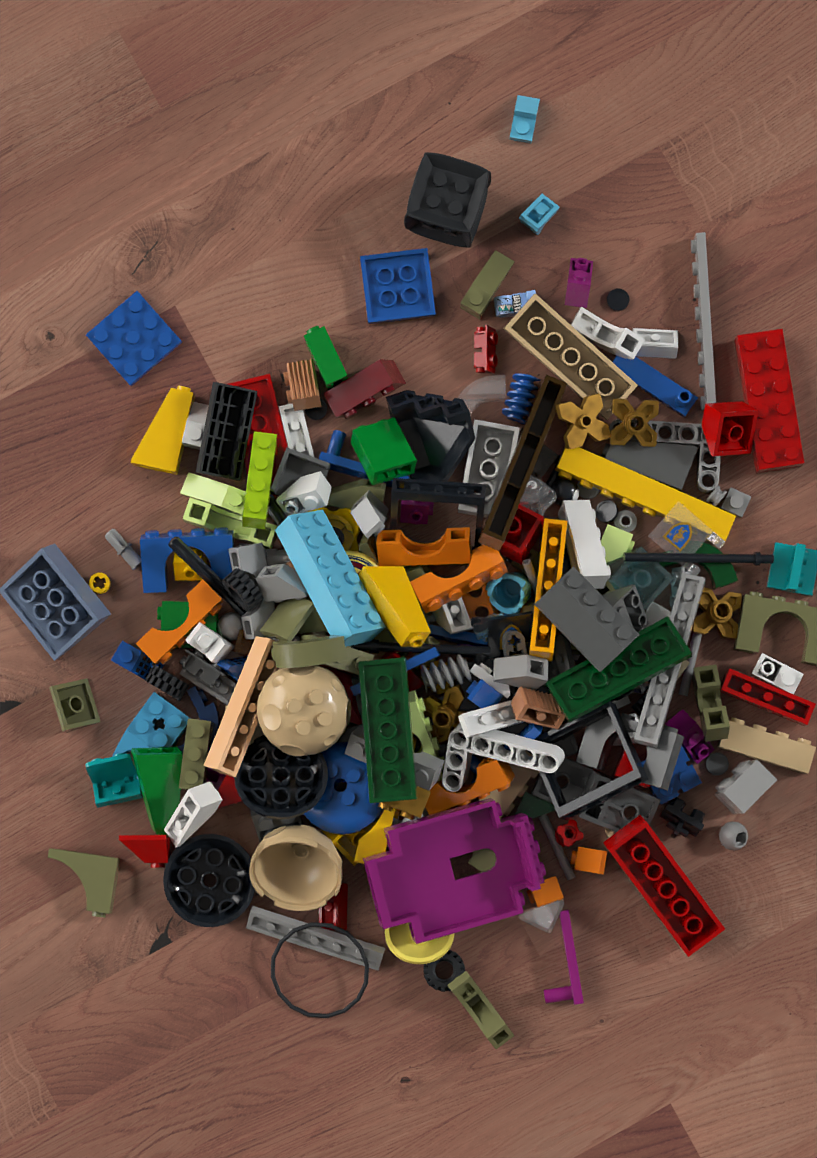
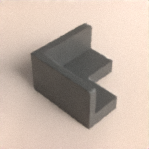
(293, 466)

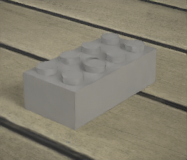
(744, 787)

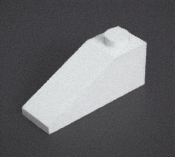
(192, 812)

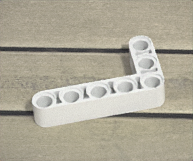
(495, 750)

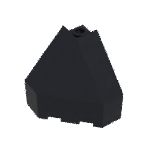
(435, 430)

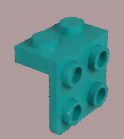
(114, 780)

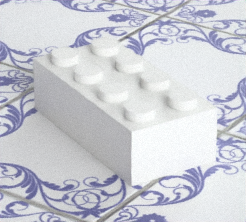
(489, 460)

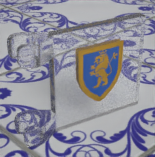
(683, 533)

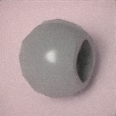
(229, 626)
(733, 835)

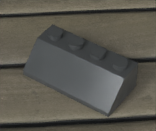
(586, 619)

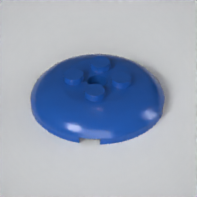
(346, 810)

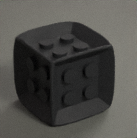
(447, 199)

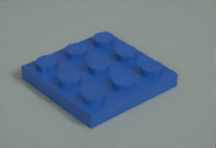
(397, 286)
(134, 338)

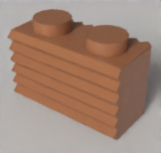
(303, 385)
(537, 708)

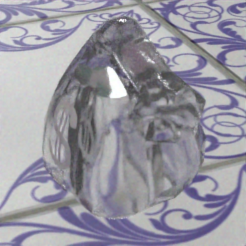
(537, 496)

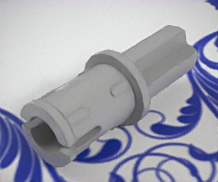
(123, 548)

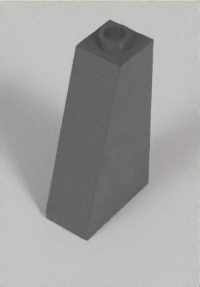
(662, 463)

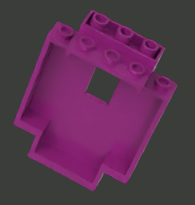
(417, 881)

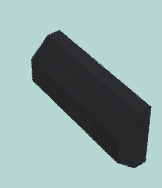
(226, 431)

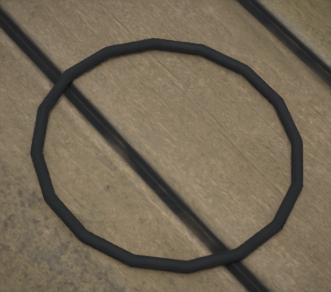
(326, 925)

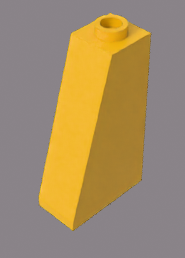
(162, 443)
(396, 603)

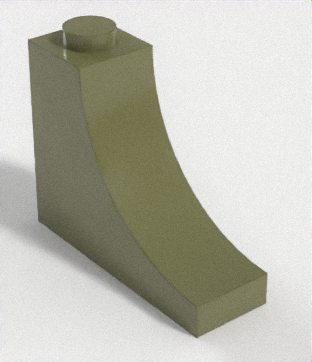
(97, 875)

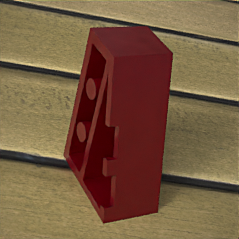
(364, 388)

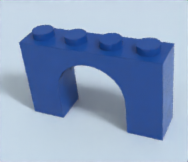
(155, 552)

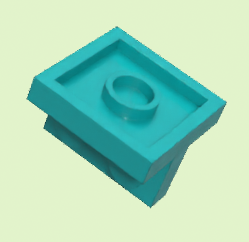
(793, 569)

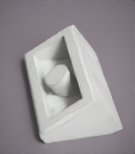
(658, 343)

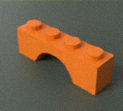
(398, 550)
(436, 591)
(159, 643)
(490, 776)

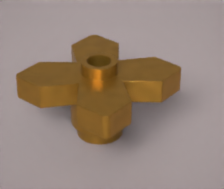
(583, 421)
(642, 431)
(722, 621)
(445, 712)

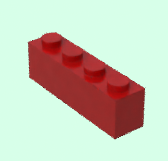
(767, 697)

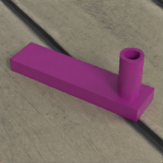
(573, 991)

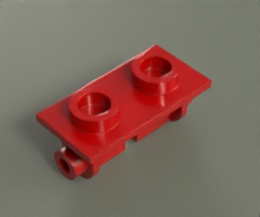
(487, 339)

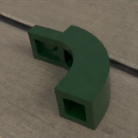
(720, 573)

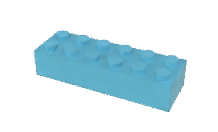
(329, 577)

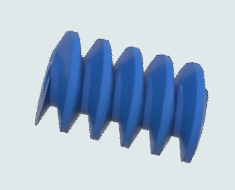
(519, 397)

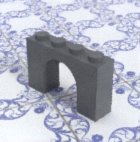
(659, 761)

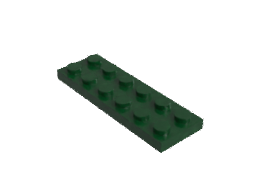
(647, 656)
(387, 730)

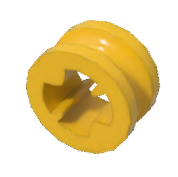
(102, 576)

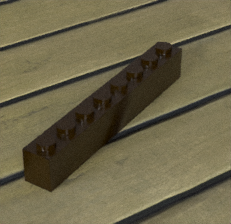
(522, 463)

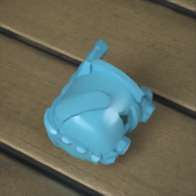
(509, 592)

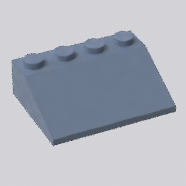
(54, 601)

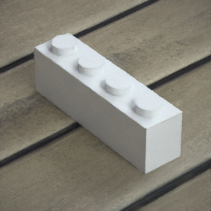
(584, 542)

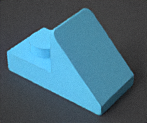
(524, 119)
(539, 213)

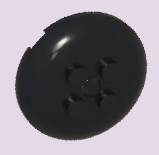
(274, 799)
(186, 886)

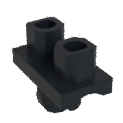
(680, 821)

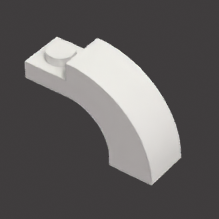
(606, 336)

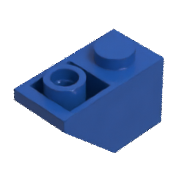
(483, 694)

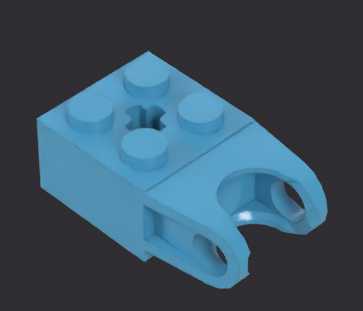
(142, 730)

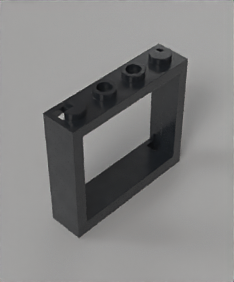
(439, 492)
(637, 776)

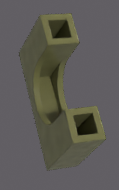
(757, 610)

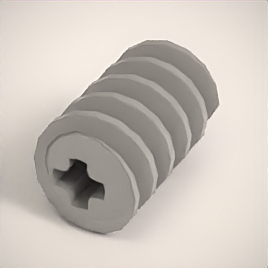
(445, 673)

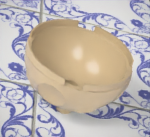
(303, 709)
(296, 868)

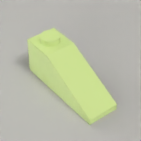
(214, 493)

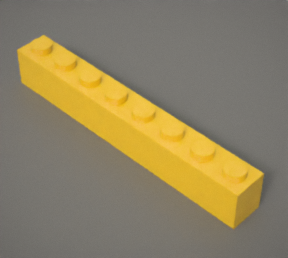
(637, 489)

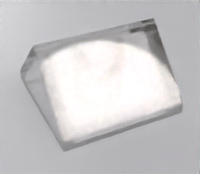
(543, 916)

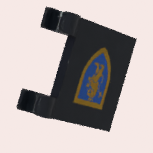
(497, 627)

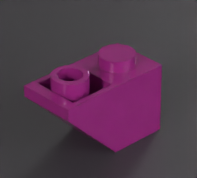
(579, 282)
(693, 739)

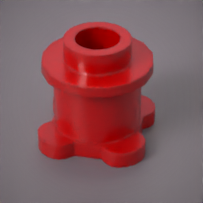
(573, 832)

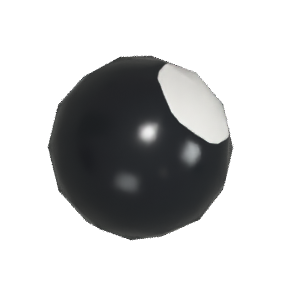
(565, 490)

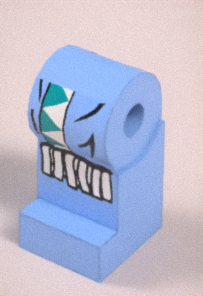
(510, 304)

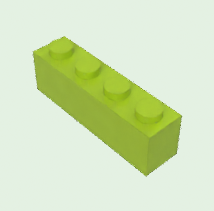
(259, 480)

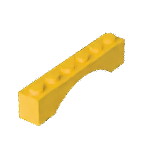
(375, 840)

